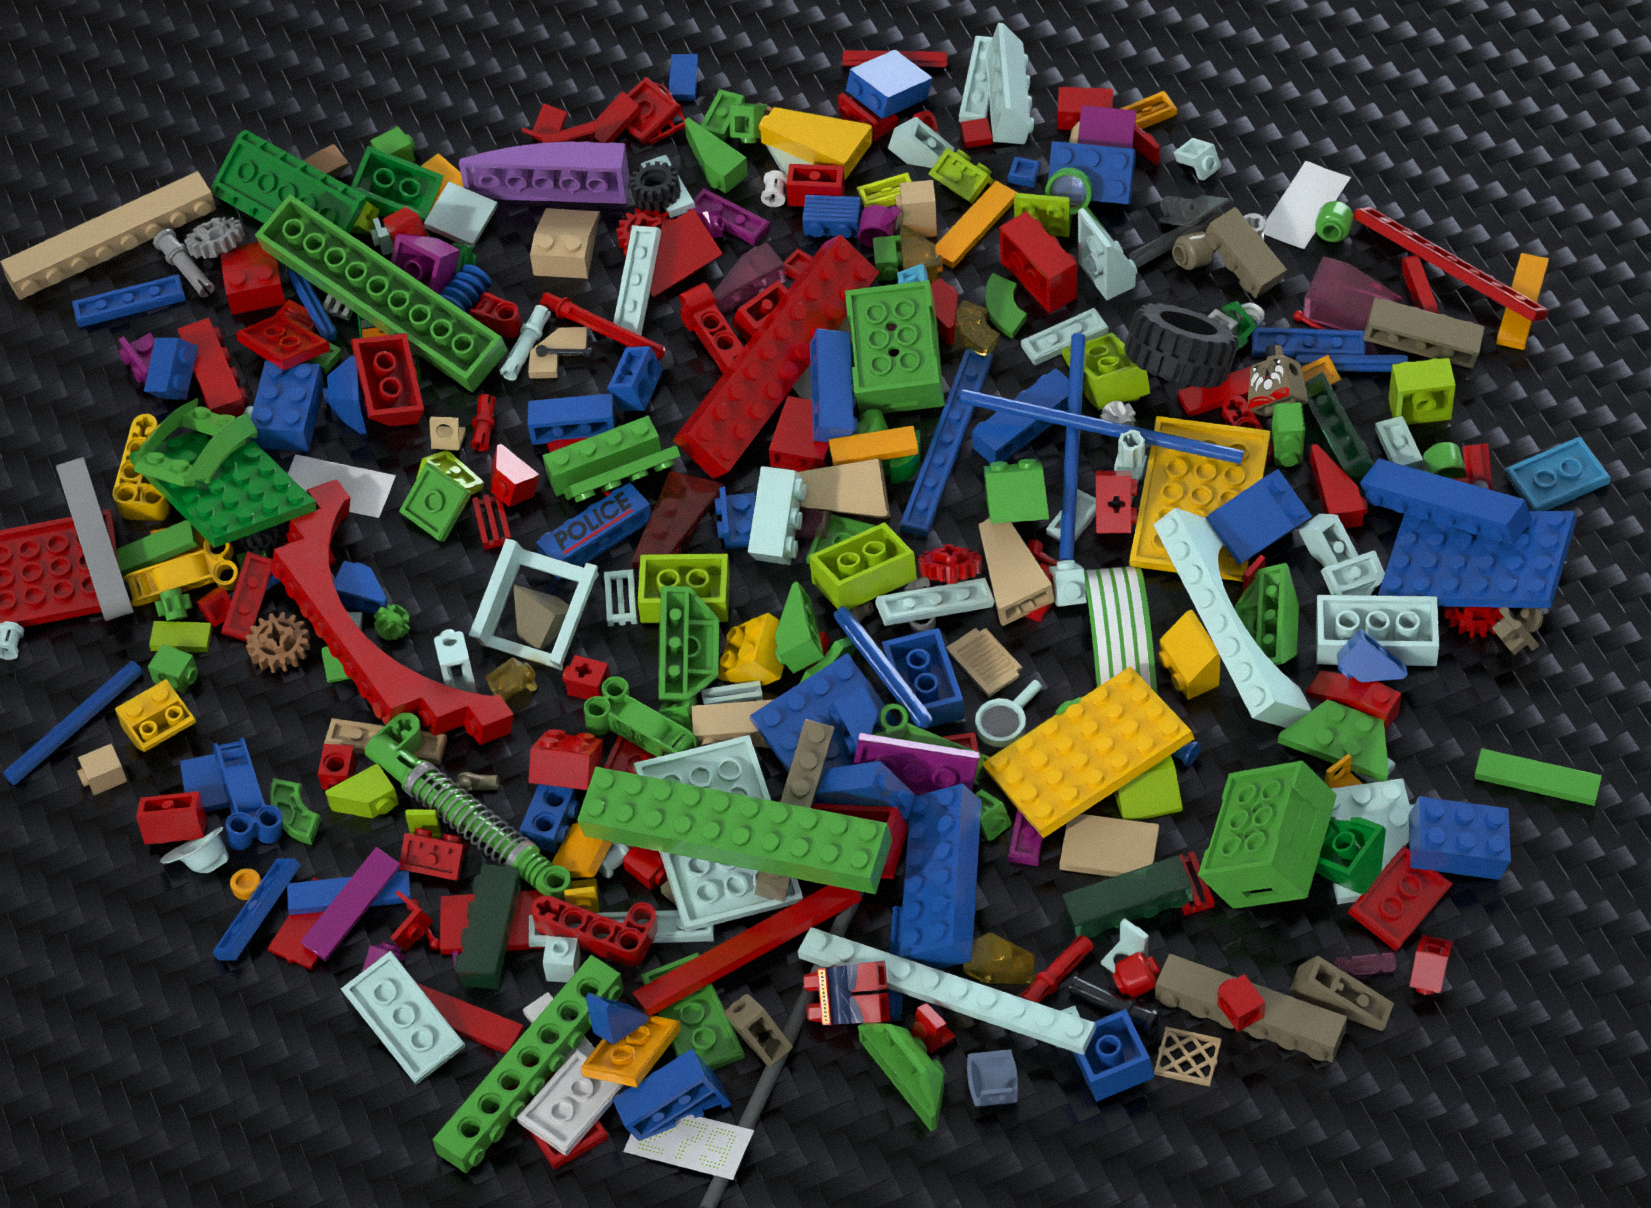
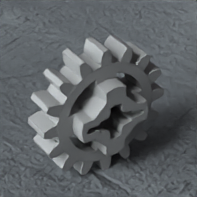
(214, 237)

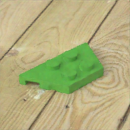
(1337, 730)

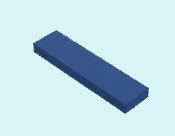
(128, 300)
(1308, 341)
(319, 894)
(256, 909)

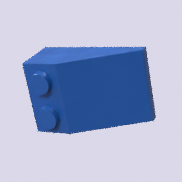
(1258, 517)

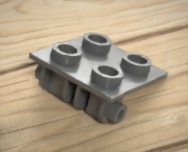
(1188, 211)

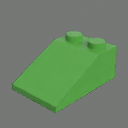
(1015, 491)

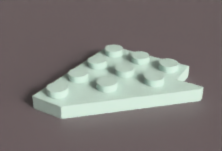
(1379, 803)

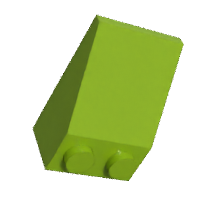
(1109, 372)

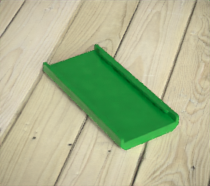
(262, 176)

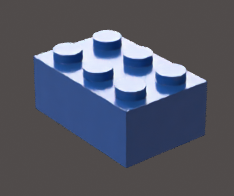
(1107, 168)
(287, 406)
(928, 672)
(1459, 838)

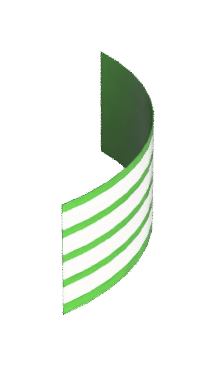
(1120, 623)

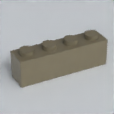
(1423, 332)

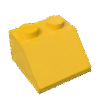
(1190, 656)

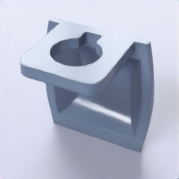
(992, 1077)

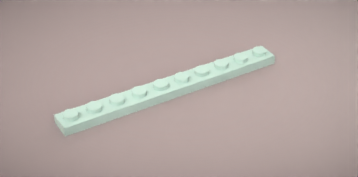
(954, 992)

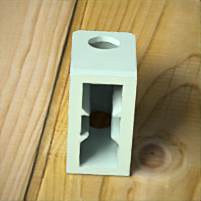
(453, 653)

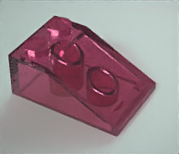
(1343, 295)

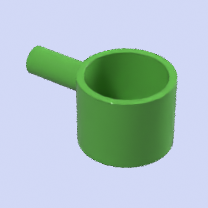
(1444, 460)

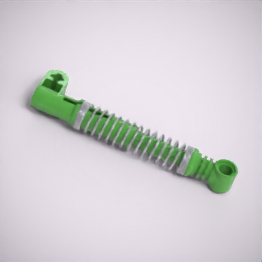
(421, 780)

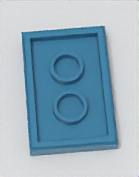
(1557, 475)

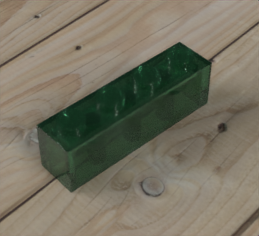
(1338, 428)
(1128, 896)
(488, 926)

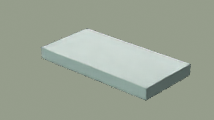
(403, 1017)

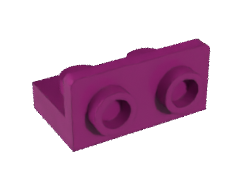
(138, 355)

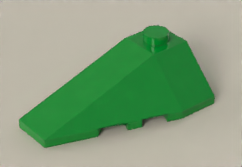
(1352, 853)

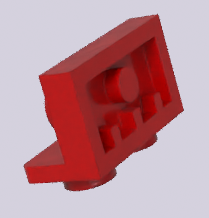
(855, 111)
(433, 854)

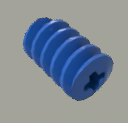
(466, 287)

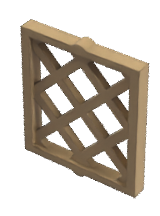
(1184, 1076)

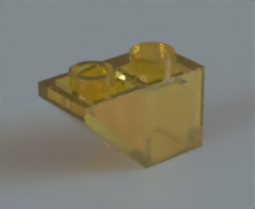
(1000, 961)

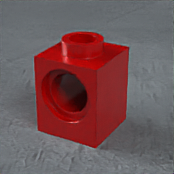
(334, 758)
(1240, 1002)

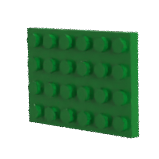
(244, 495)

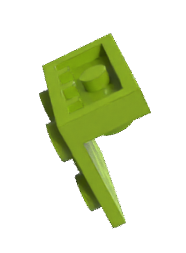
(1049, 210)

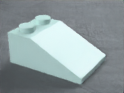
(1103, 258)

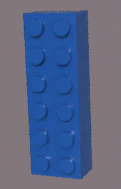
(941, 878)

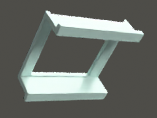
(499, 589)

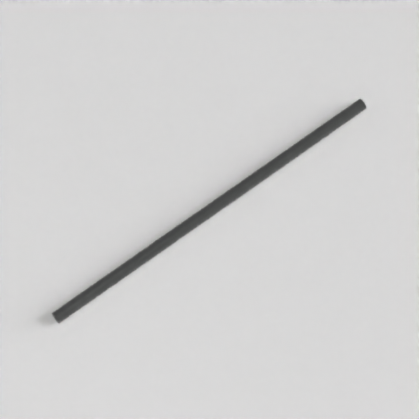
(771, 1074)

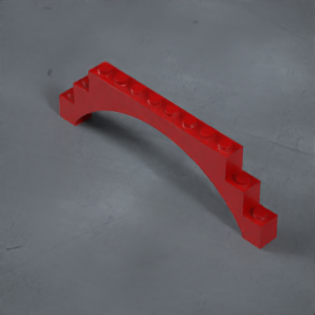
(380, 679)

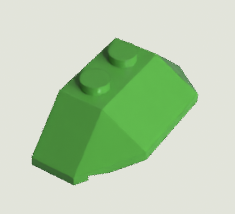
(1271, 612)
(686, 644)
(908, 1067)

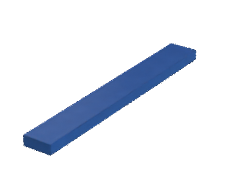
(945, 445)

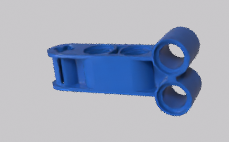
(245, 798)

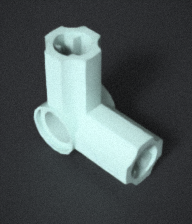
(1131, 457)

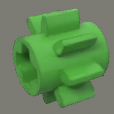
(173, 605)
(391, 622)

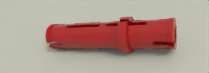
(1047, 981)

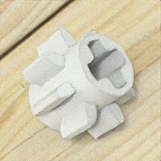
(1119, 413)

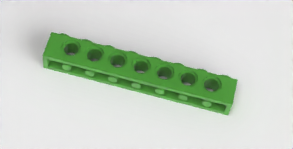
(511, 1070)

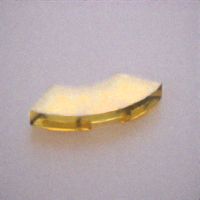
(974, 329)

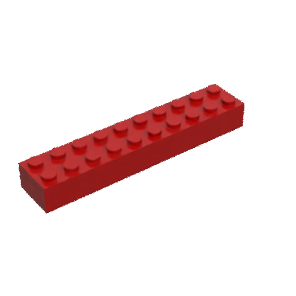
(773, 358)

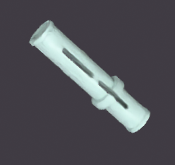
(529, 335)

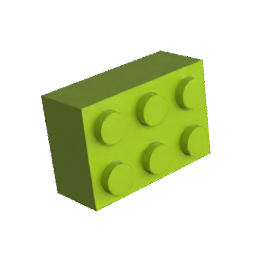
(863, 567)
(702, 572)

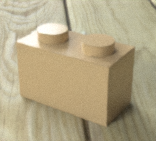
(917, 207)

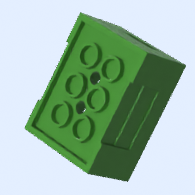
(915, 374)
(1268, 835)

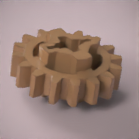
(263, 642)

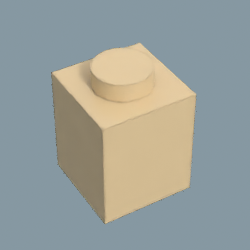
(101, 769)

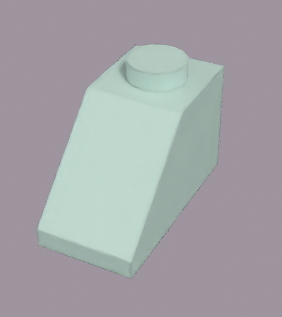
(917, 143)
(1327, 539)

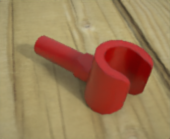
(1036, 549)

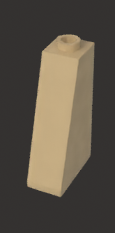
(848, 489)
(1014, 573)

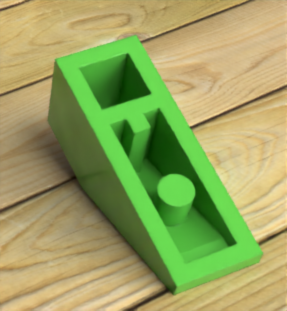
(718, 161)
(798, 632)

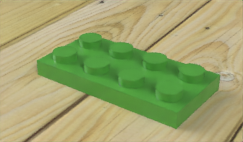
(631, 471)

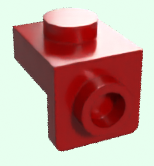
(931, 1028)

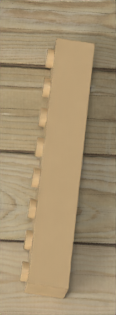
(108, 235)

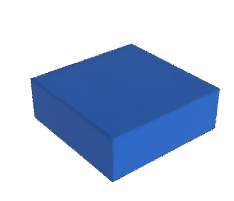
(1024, 172)

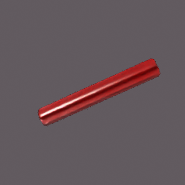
(919, 58)

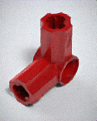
(1477, 464)

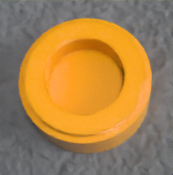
(244, 883)

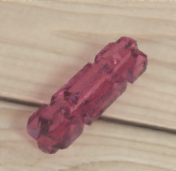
(1366, 964)

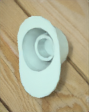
(200, 854)

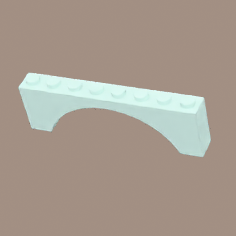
(1262, 686)

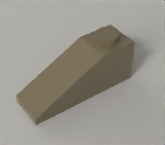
(1336, 991)

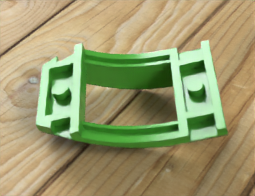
(227, 435)

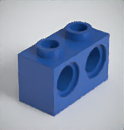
(635, 378)
(544, 815)

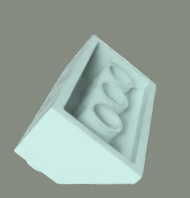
(1008, 88)
(1399, 623)

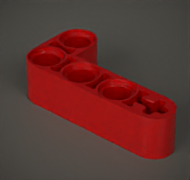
(554, 916)

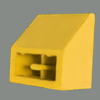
(751, 652)
(154, 716)

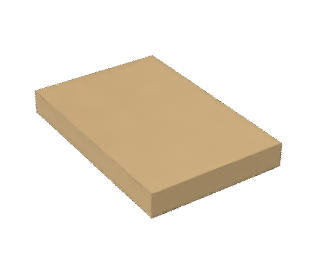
(1107, 845)

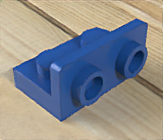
(737, 518)

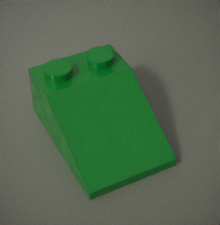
(396, 183)

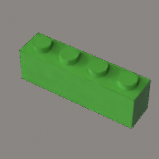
(601, 453)

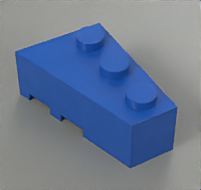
(669, 1094)

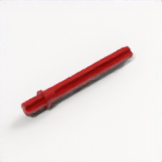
(566, 309)

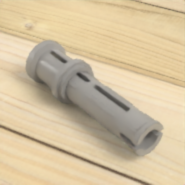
(177, 255)

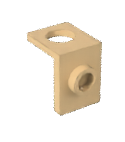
(446, 437)

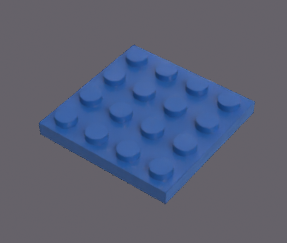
(784, 717)

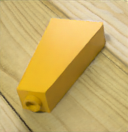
(816, 137)

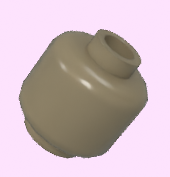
(1192, 250)

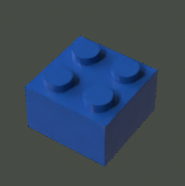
(1114, 1057)

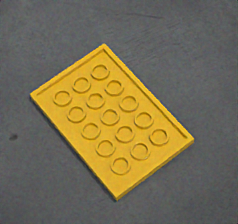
(1195, 486)
(1087, 751)

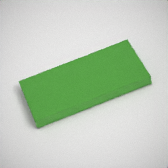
(701, 1022)

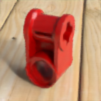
(497, 315)

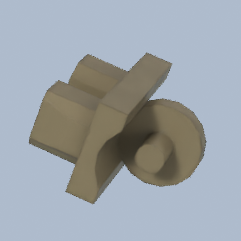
(1515, 630)

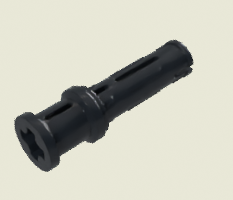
(1140, 1016)

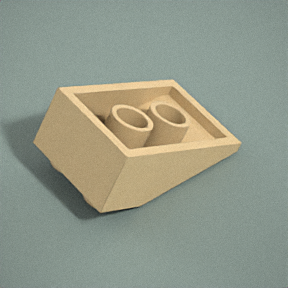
(564, 243)

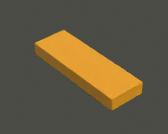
(874, 445)

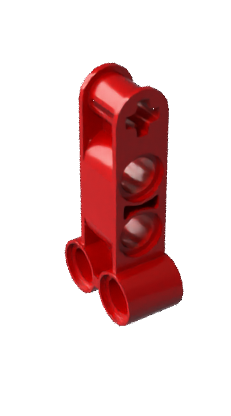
(701, 312)

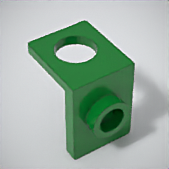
(1245, 326)

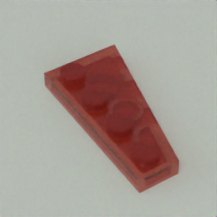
(675, 514)

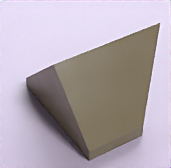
(538, 616)

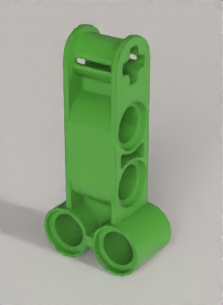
(635, 721)
(909, 732)

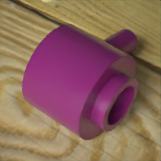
(877, 222)

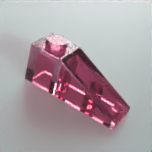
(749, 277)

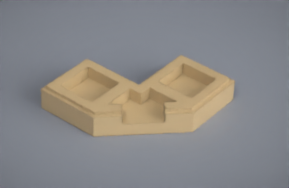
(560, 339)

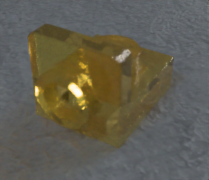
(511, 678)

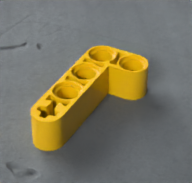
(132, 491)

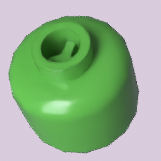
(1334, 221)

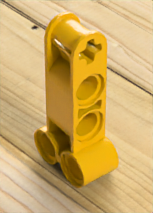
(184, 573)

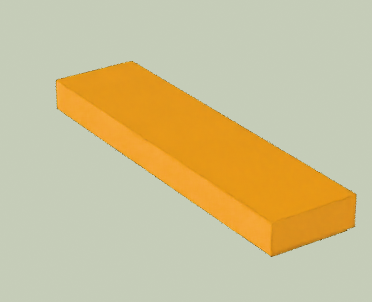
(975, 223)
(1528, 282)

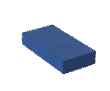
(683, 76)

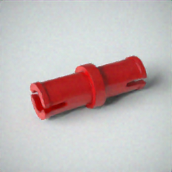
(483, 422)

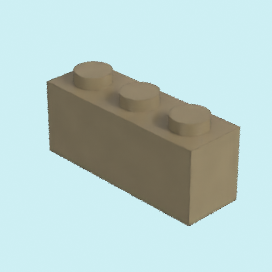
(1245, 252)

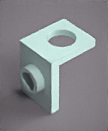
(1131, 941)

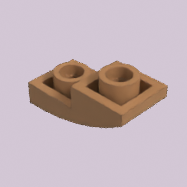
(328, 161)

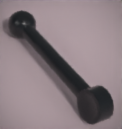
(542, 351)

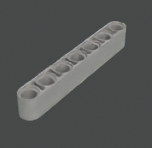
(94, 539)

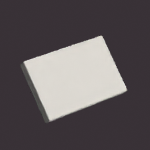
(568, 1105)

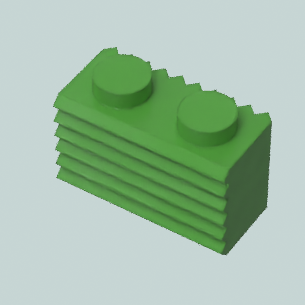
(1288, 434)

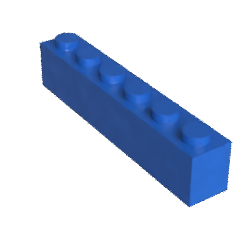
(1446, 501)

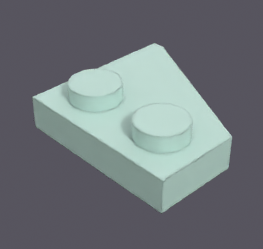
(1354, 576)

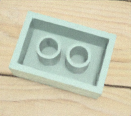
(777, 515)

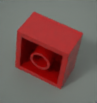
(565, 759)

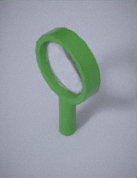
(1075, 186)

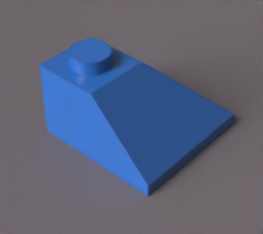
(346, 395)

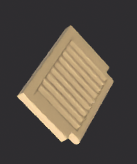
(985, 660)

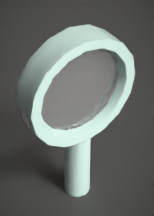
(1003, 720)

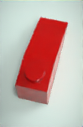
(1336, 490)
(1365, 697)

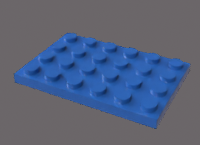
(1476, 569)

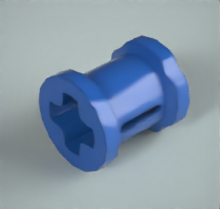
(1188, 753)

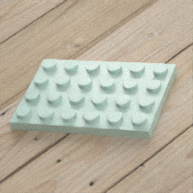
(703, 889)

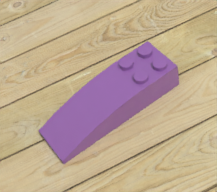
(550, 172)

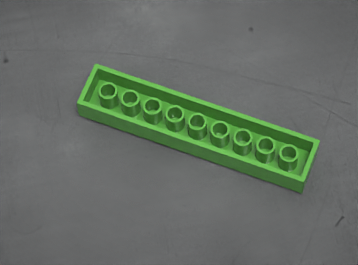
(381, 292)
(735, 830)

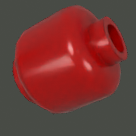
(1136, 974)

